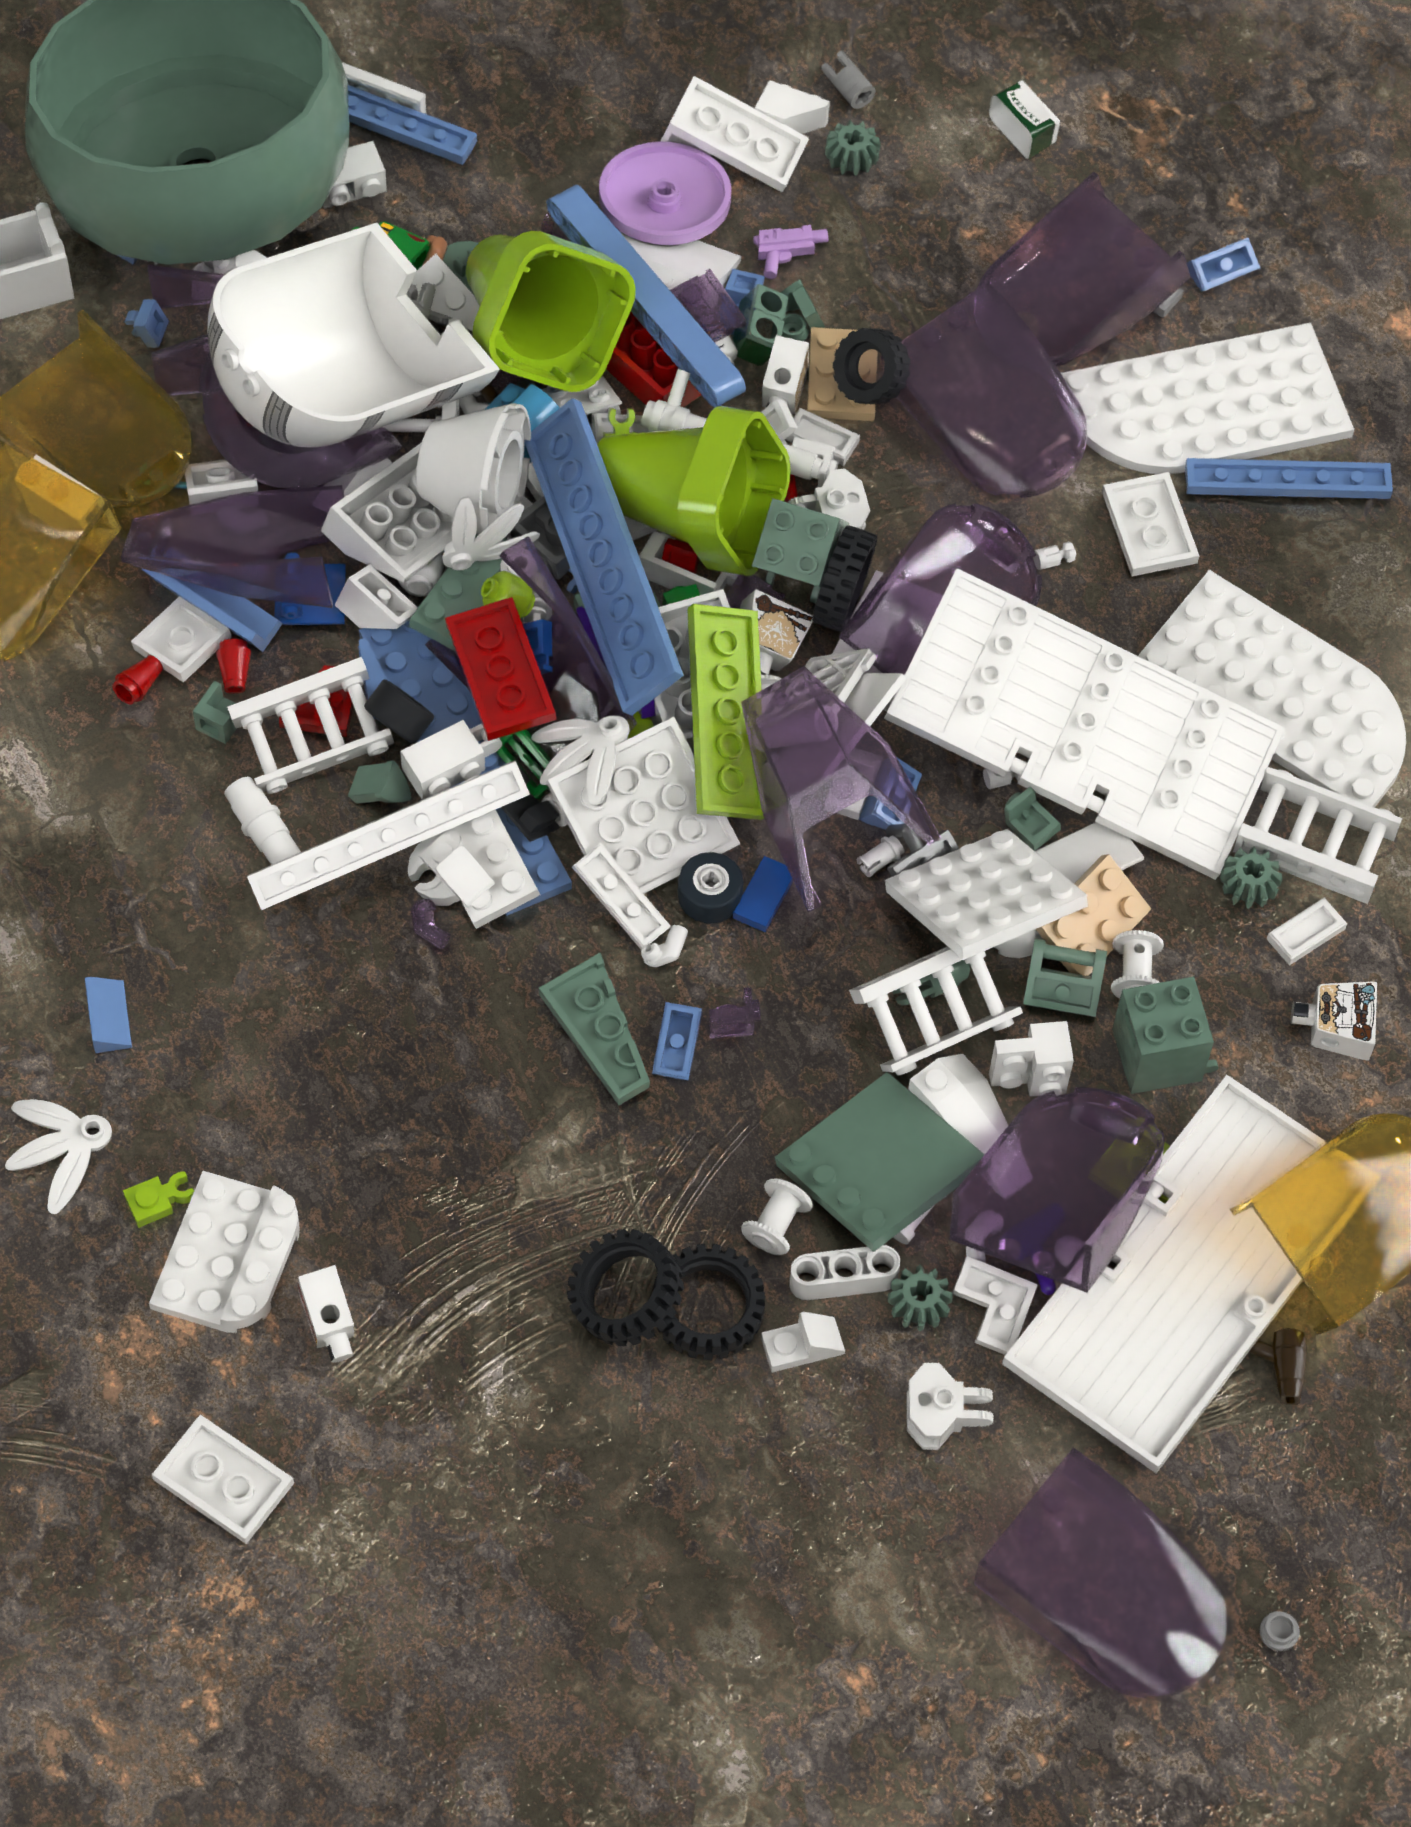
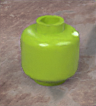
(507, 585)

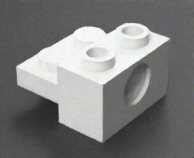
(1040, 1060)

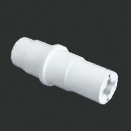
(260, 820)

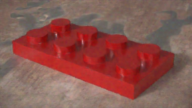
(500, 668)

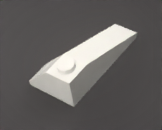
(961, 1098)

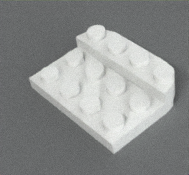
(227, 1254)

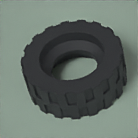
(847, 363)

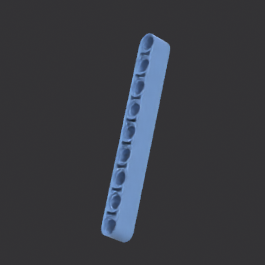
(654, 303)

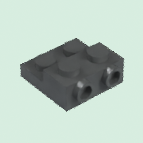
(538, 519)

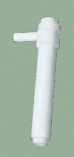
(671, 416)

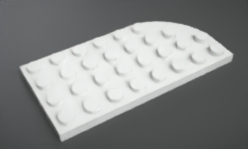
(1212, 401)
(1335, 711)

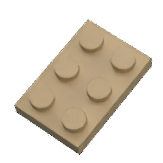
(823, 392)
(1111, 910)

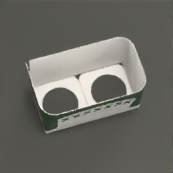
(1024, 119)

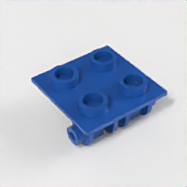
(314, 615)

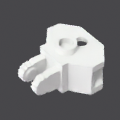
(839, 497)
(937, 1406)

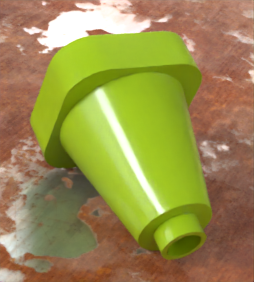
(548, 307)
(703, 483)

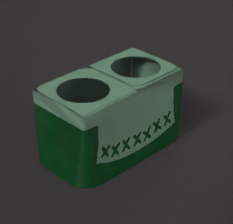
(768, 305)

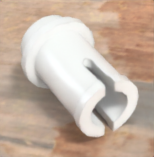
(887, 851)

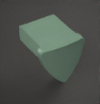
(799, 299)
(380, 783)

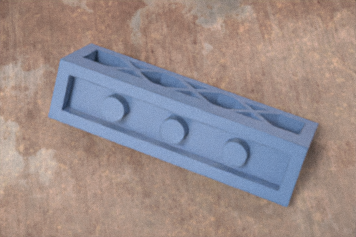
(234, 612)

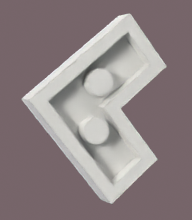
(1003, 1295)

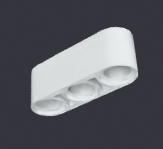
(830, 1284)

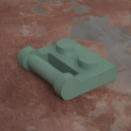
(1062, 989)

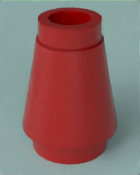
(234, 664)
(136, 680)

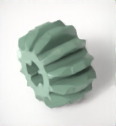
(852, 147)
(1251, 877)
(905, 1298)

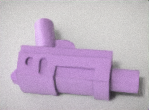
(780, 245)

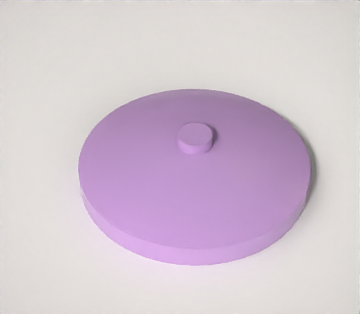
(665, 193)

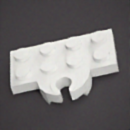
(496, 853)

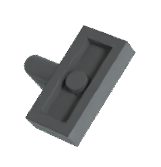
(920, 851)

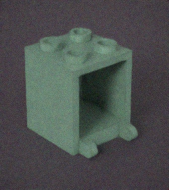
(797, 544)
(1163, 1035)

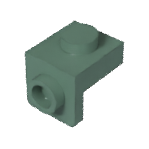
(1030, 819)

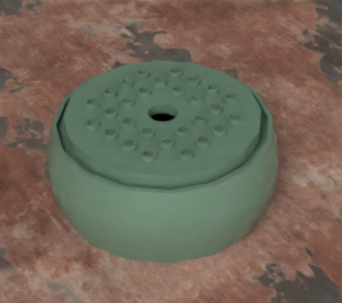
(151, 84)

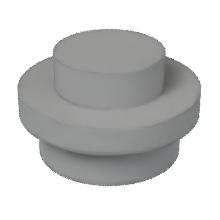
(1279, 1631)

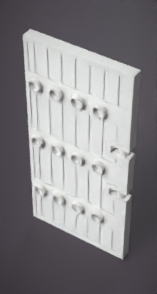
(1089, 718)
(1187, 1286)

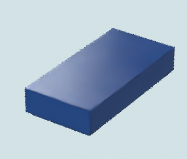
(764, 894)

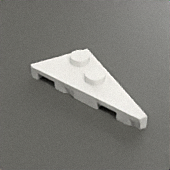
(451, 295)

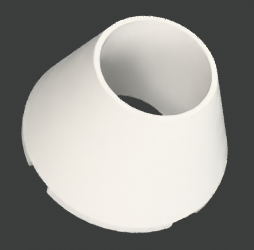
(476, 459)

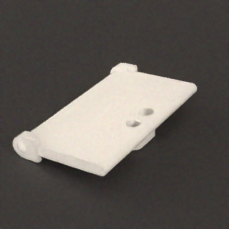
(1081, 849)

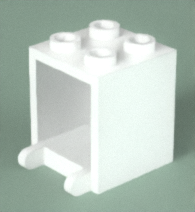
(32, 263)

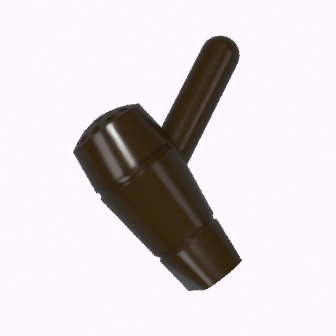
(1289, 1362)

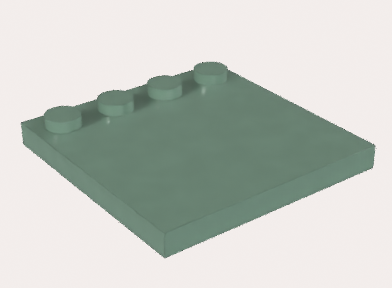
(880, 1161)

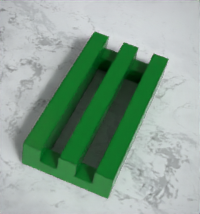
(535, 749)

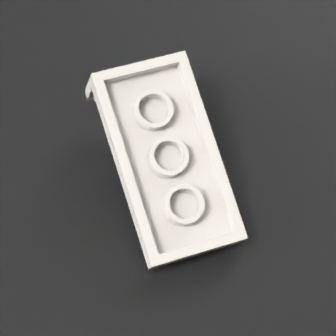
(736, 134)

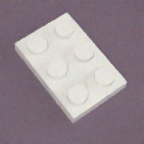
(1150, 524)
(223, 1479)

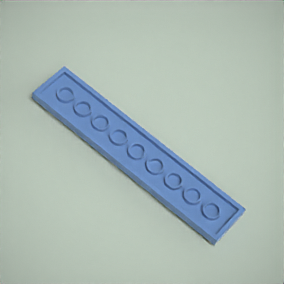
(603, 558)
(434, 686)

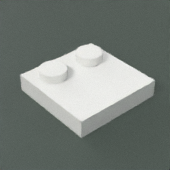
(181, 638)

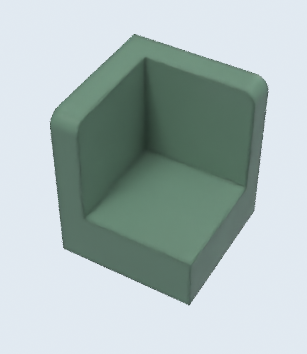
(212, 714)

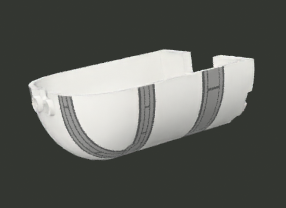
(333, 345)

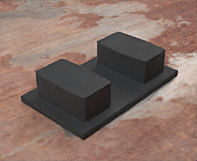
(531, 816)

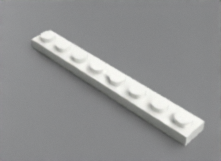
(388, 835)

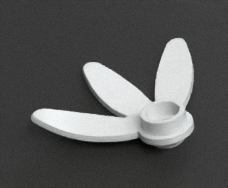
(467, 549)
(591, 737)
(70, 1139)

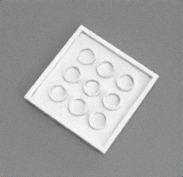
(648, 810)
(985, 893)

